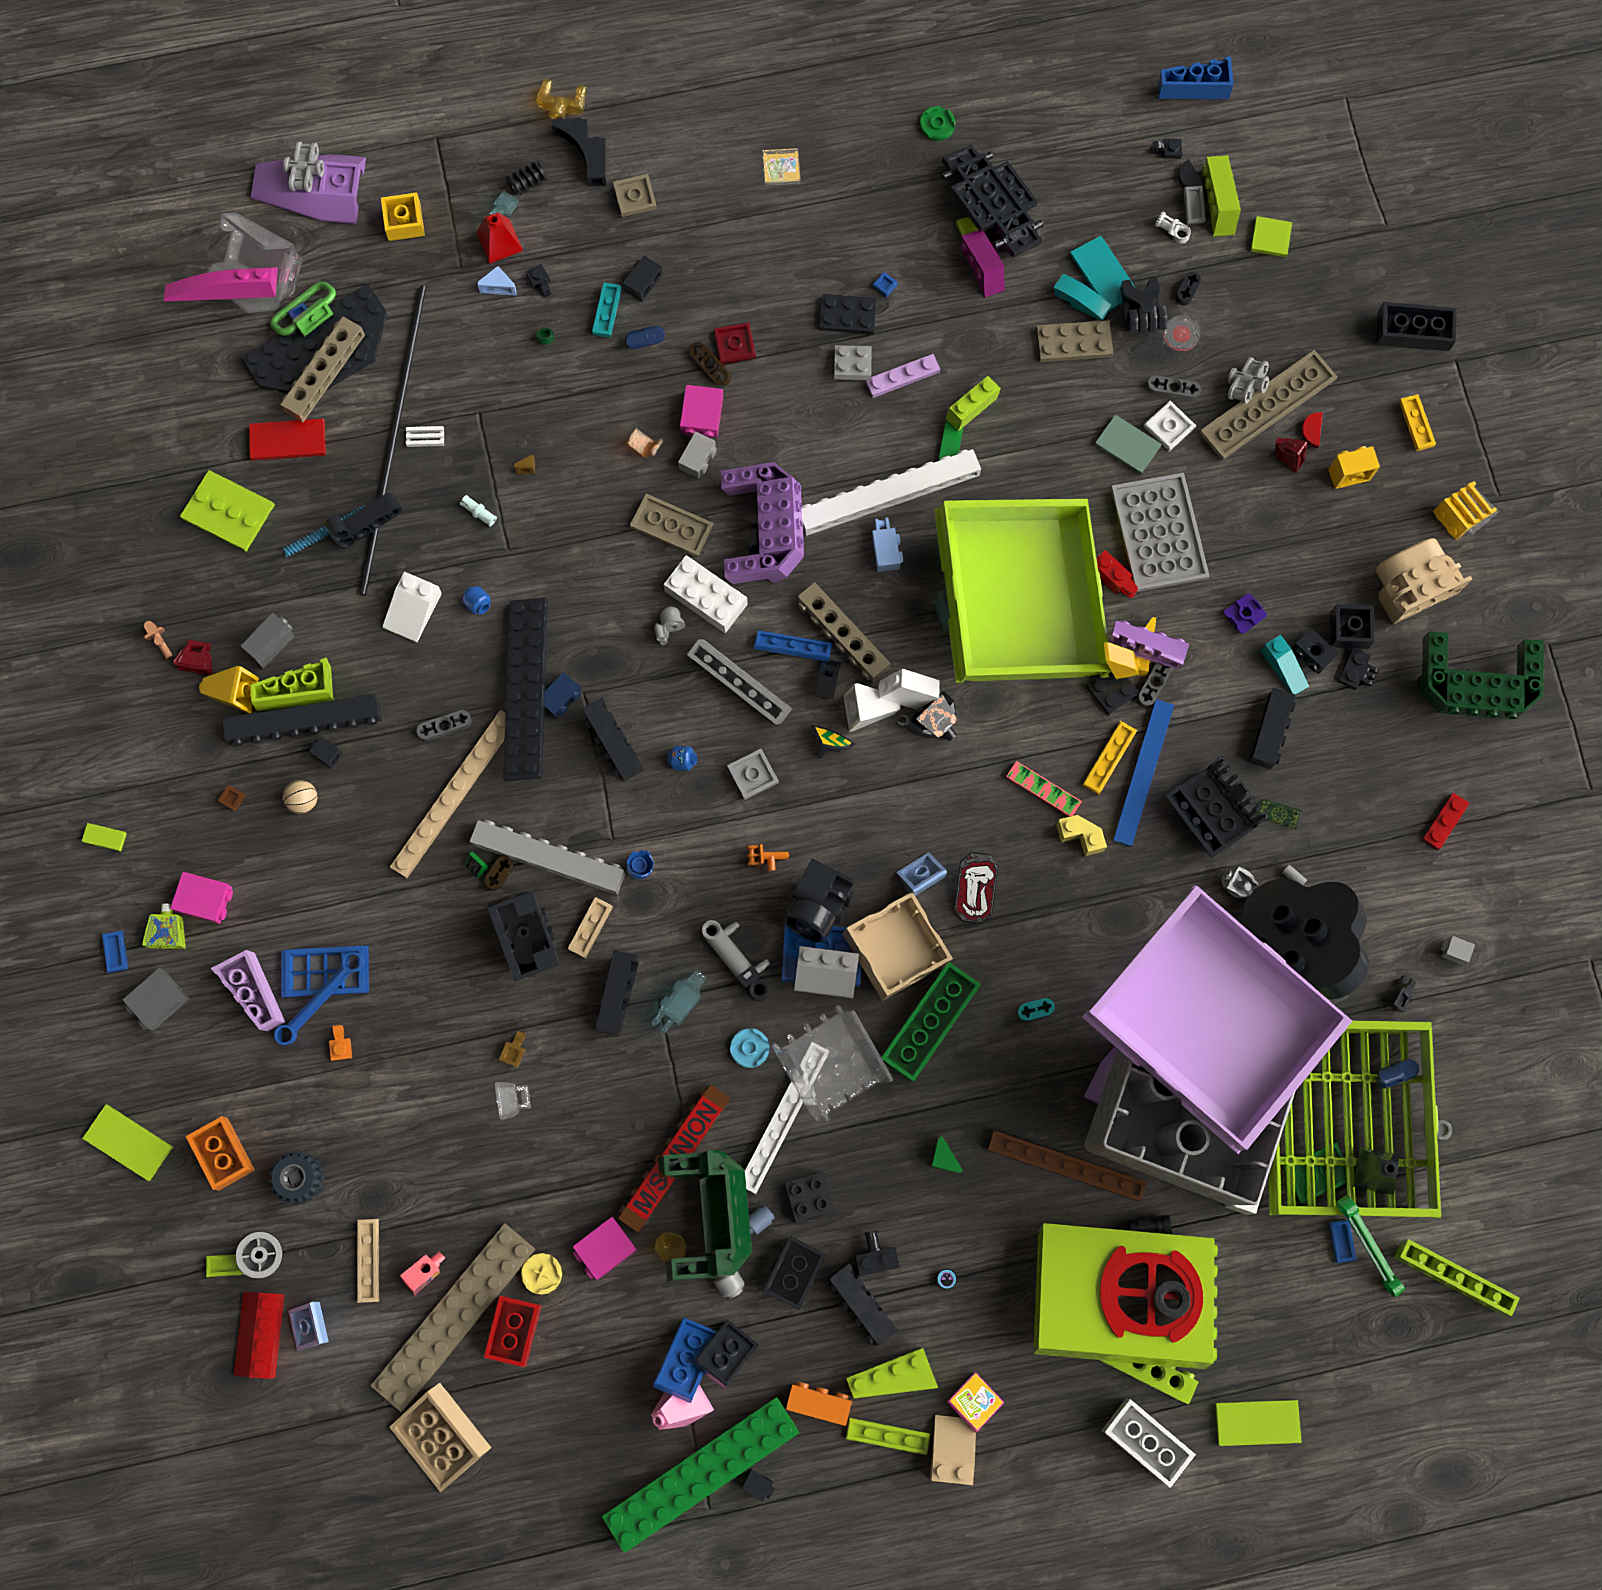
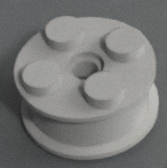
(258, 1267)

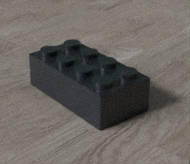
(1416, 326)

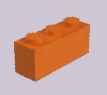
(819, 1403)

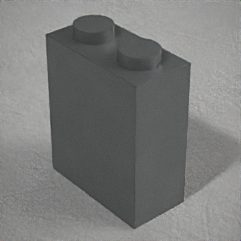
(268, 640)
(155, 999)

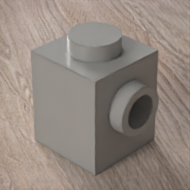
(1457, 950)

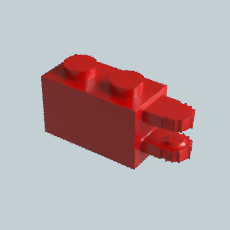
(1115, 575)

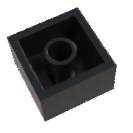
(1352, 626)

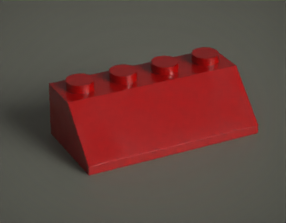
(259, 1335)

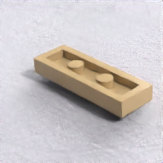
(590, 927)

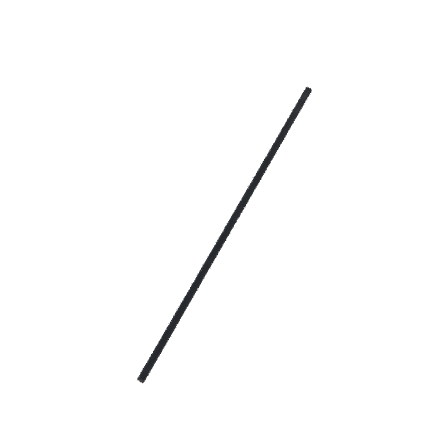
(365, 580)

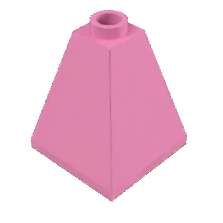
(675, 1412)

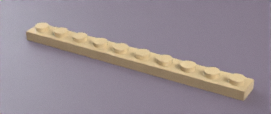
(451, 797)

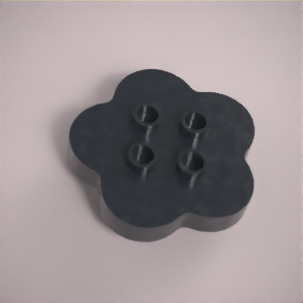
(1313, 931)

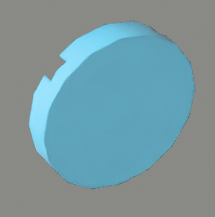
(749, 1048)

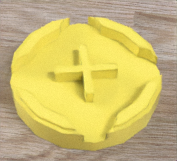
(541, 1273)

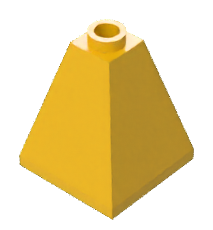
(230, 688)

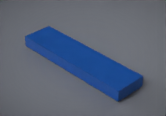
(793, 646)

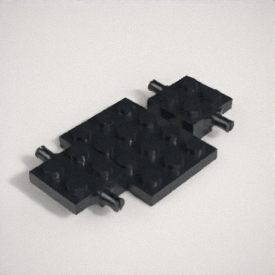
(994, 198)

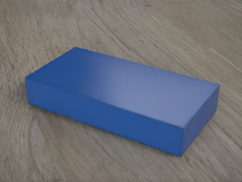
(115, 951)
(1342, 1241)

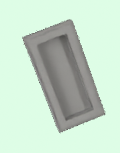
(1194, 205)

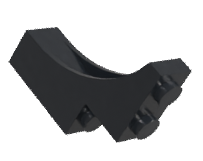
(592, 149)

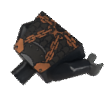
(934, 718)

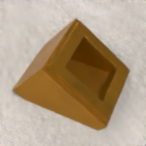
(525, 466)

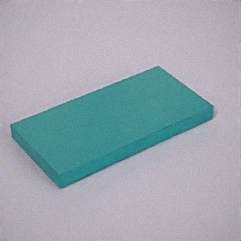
(1101, 270)

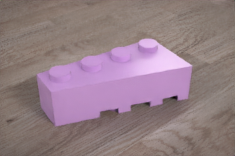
(250, 988)

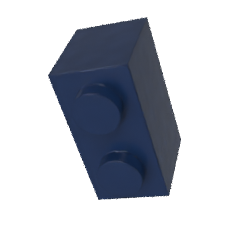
(561, 695)

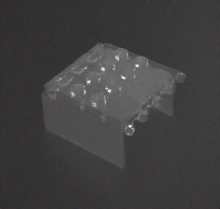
(832, 1062)

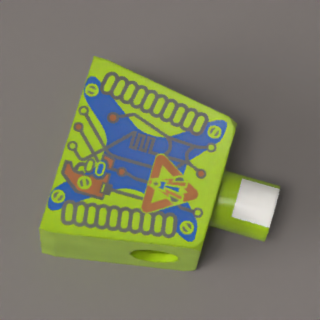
(164, 930)

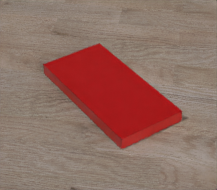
(287, 439)

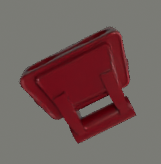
(1291, 452)
(195, 661)

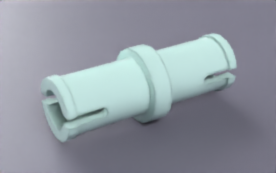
(478, 510)

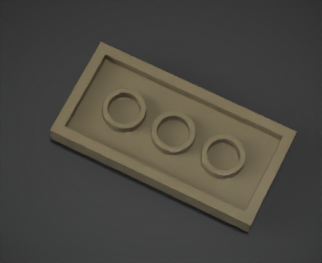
(1074, 341)
(671, 525)

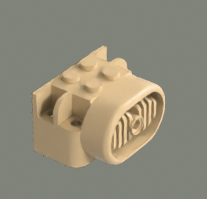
(1418, 579)

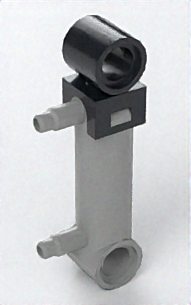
(745, 973)

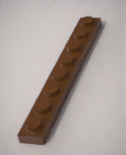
(1067, 1166)

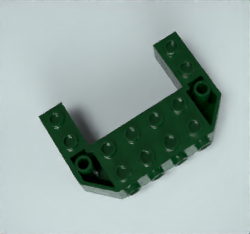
(1480, 692)
(722, 1212)

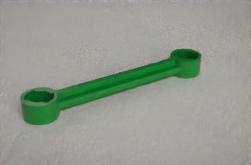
(1350, 1211)

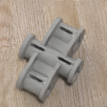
(303, 166)
(1246, 381)

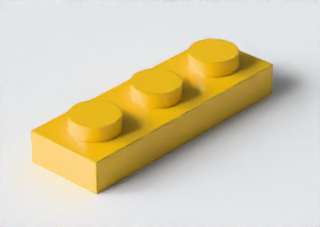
(1417, 422)

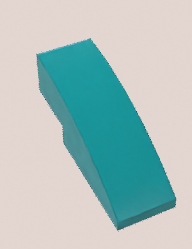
(1081, 297)

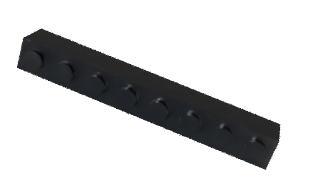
(302, 719)

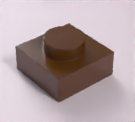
(231, 798)

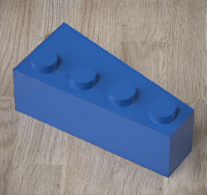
(1197, 81)

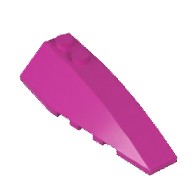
(225, 285)

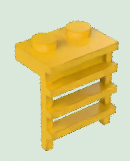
(1455, 514)

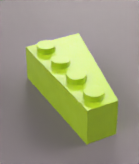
(1221, 195)
(294, 688)
(897, 1375)

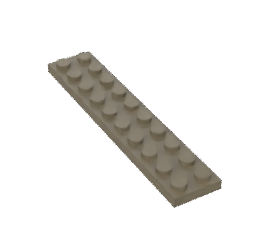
(453, 1318)

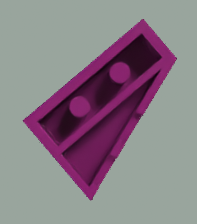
(984, 262)

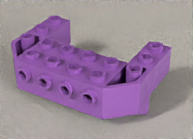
(778, 522)

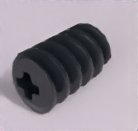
(526, 178)

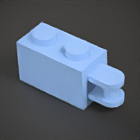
(886, 547)

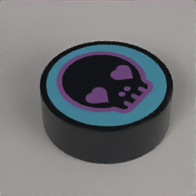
(946, 1279)

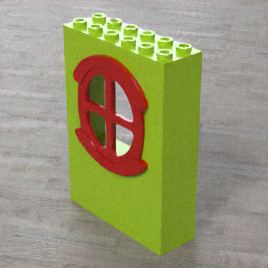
(1080, 1292)

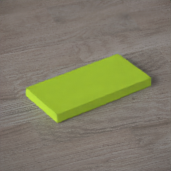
(127, 1142)
(1258, 1422)

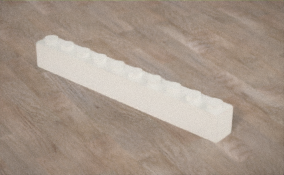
(890, 492)

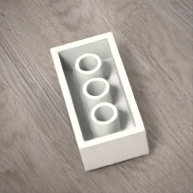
(705, 594)
(1148, 1442)

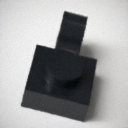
(1169, 148)
(539, 278)
(1400, 996)

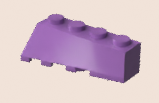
(1149, 645)

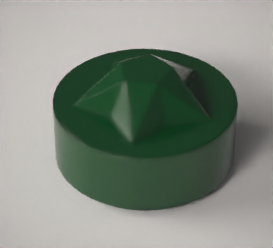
(544, 336)

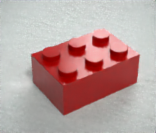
(512, 1331)

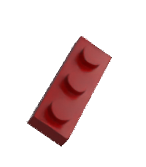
(1445, 821)

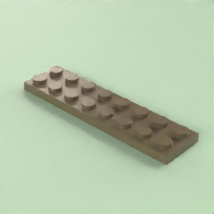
(1264, 409)

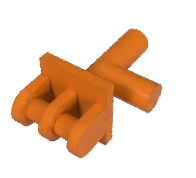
(761, 856)

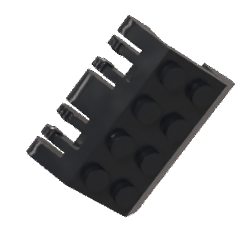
(1215, 808)

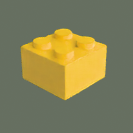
(402, 216)
(1353, 467)

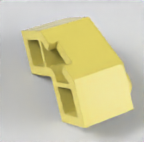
(1089, 834)

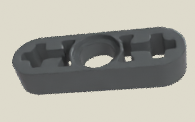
(1179, 382)
(1153, 696)
(459, 726)

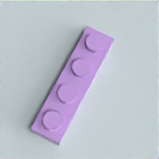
(903, 375)

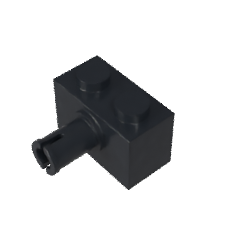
(876, 1258)

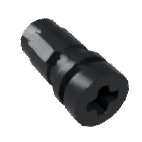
(1154, 1225)

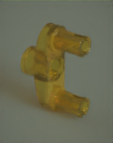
(560, 105)

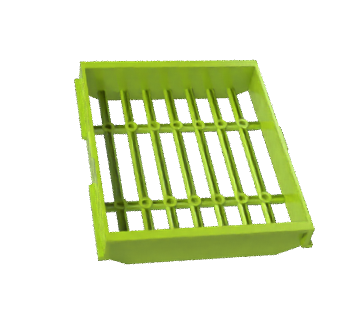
(1430, 1120)

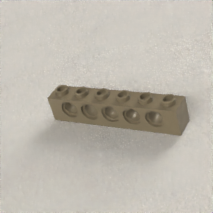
(312, 393)
(816, 595)

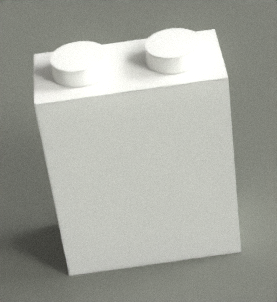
(909, 689)

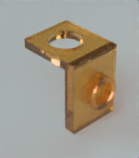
(643, 444)

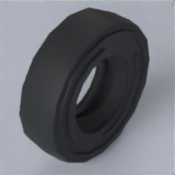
(1162, 1308)

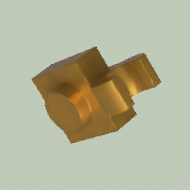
(513, 1051)

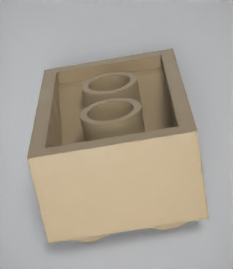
(952, 1451)

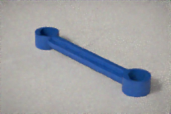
(320, 997)

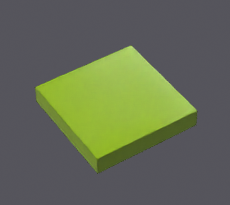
(1271, 236)

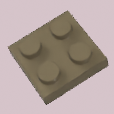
(635, 195)

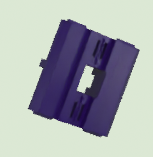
(1245, 623)

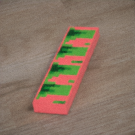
(1043, 789)

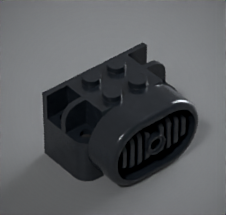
(818, 902)
(527, 950)

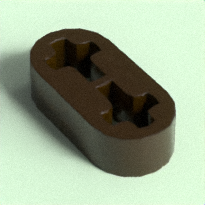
(495, 870)

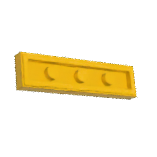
(1109, 758)

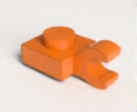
(340, 1047)

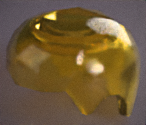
(670, 1246)

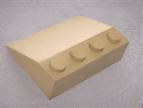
(440, 1437)

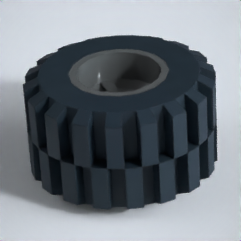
(296, 1177)

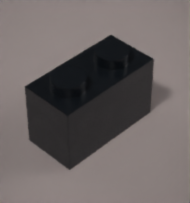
(642, 278)

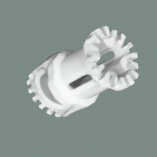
(1173, 227)

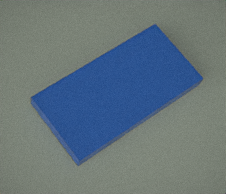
(677, 1372)

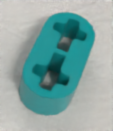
(1034, 1005)

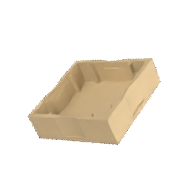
(897, 946)

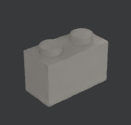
(697, 455)

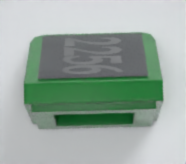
(475, 865)

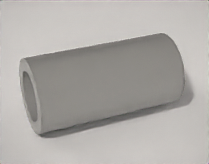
(1292, 874)

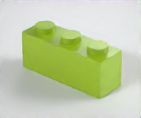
(973, 403)

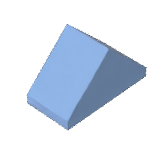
(497, 283)

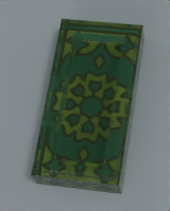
(1281, 814)

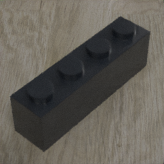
(1272, 728)

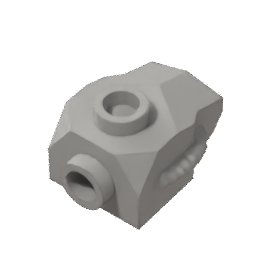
(1238, 882)

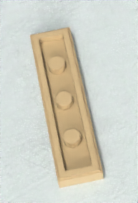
(368, 1260)

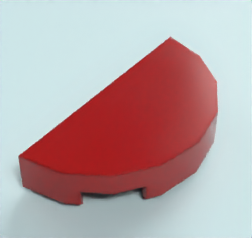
(1312, 429)

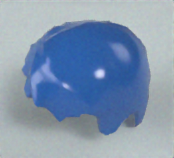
(639, 864)

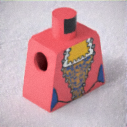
(416, 1279)

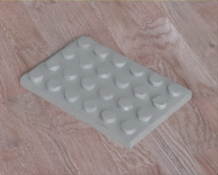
(1159, 532)

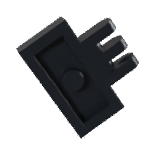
(1358, 670)

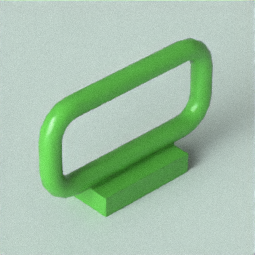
(310, 317)

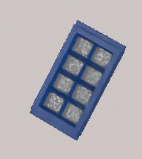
(310, 969)

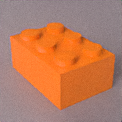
(220, 1153)

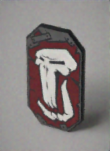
(976, 887)

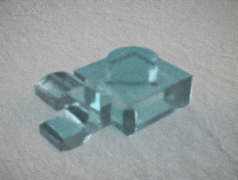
(505, 204)

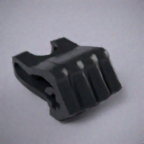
(1142, 308)

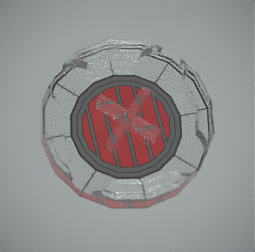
(1182, 333)

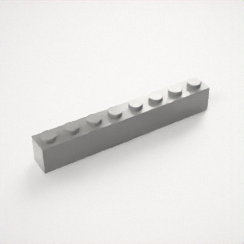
(548, 857)

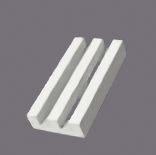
(433, 432)

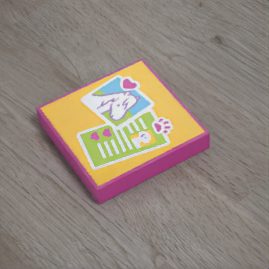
(975, 1402)

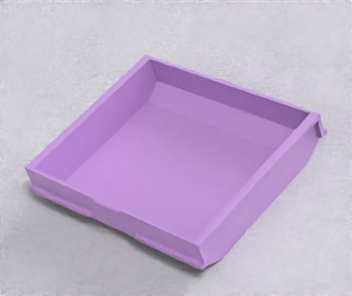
(1218, 1020)

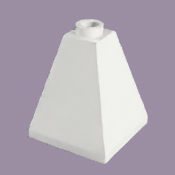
(865, 707)

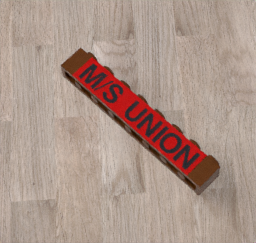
(686, 1141)

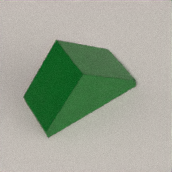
(944, 1158)

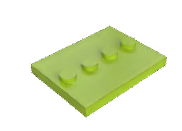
(227, 510)

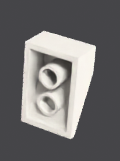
(411, 606)

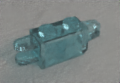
(681, 1001)

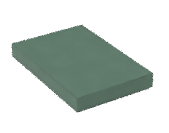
(1128, 444)

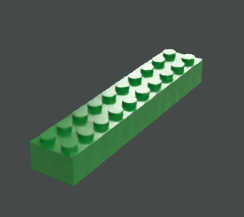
(700, 1474)

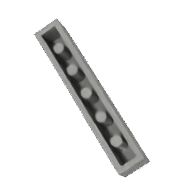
(739, 681)

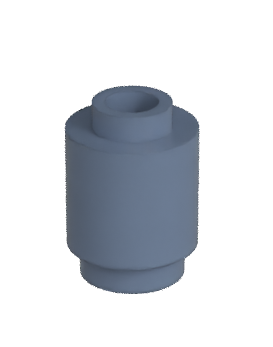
(760, 1219)

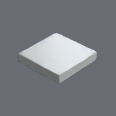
(1169, 426)

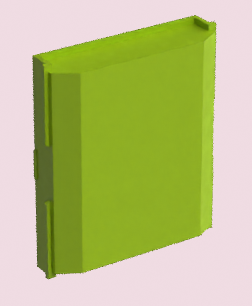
(1022, 589)

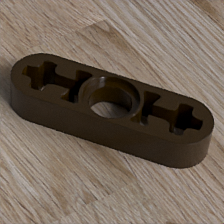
(702, 362)

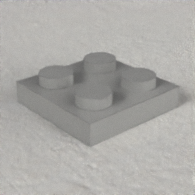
(852, 362)
(752, 774)

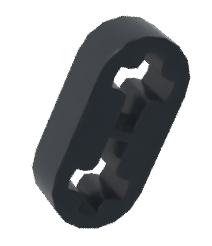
(1190, 289)

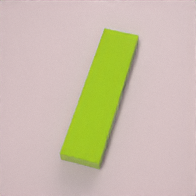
(888, 1436)

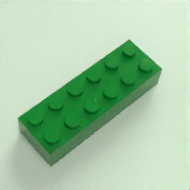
(930, 1022)

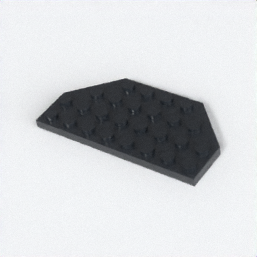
(284, 357)

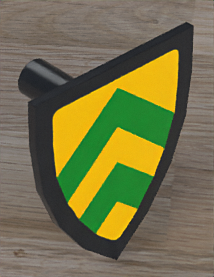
(830, 741)

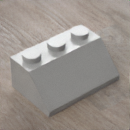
(826, 972)

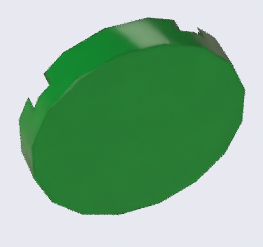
(937, 123)

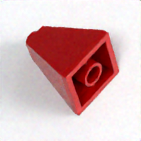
(498, 237)

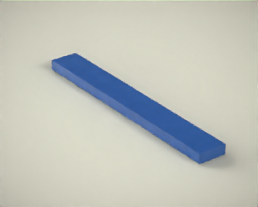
(1143, 773)

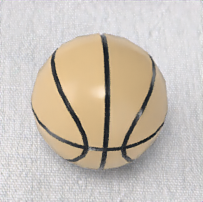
(299, 796)

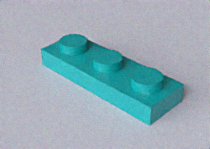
(607, 310)

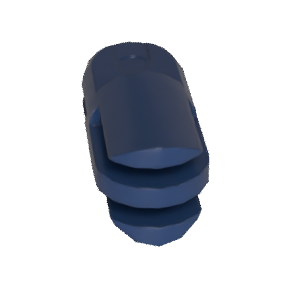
(645, 337)
(1397, 1073)

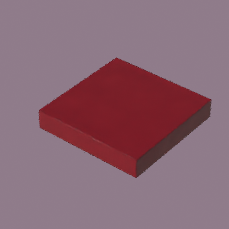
(734, 343)

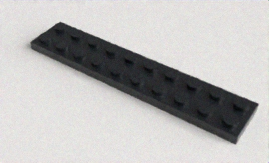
(525, 690)

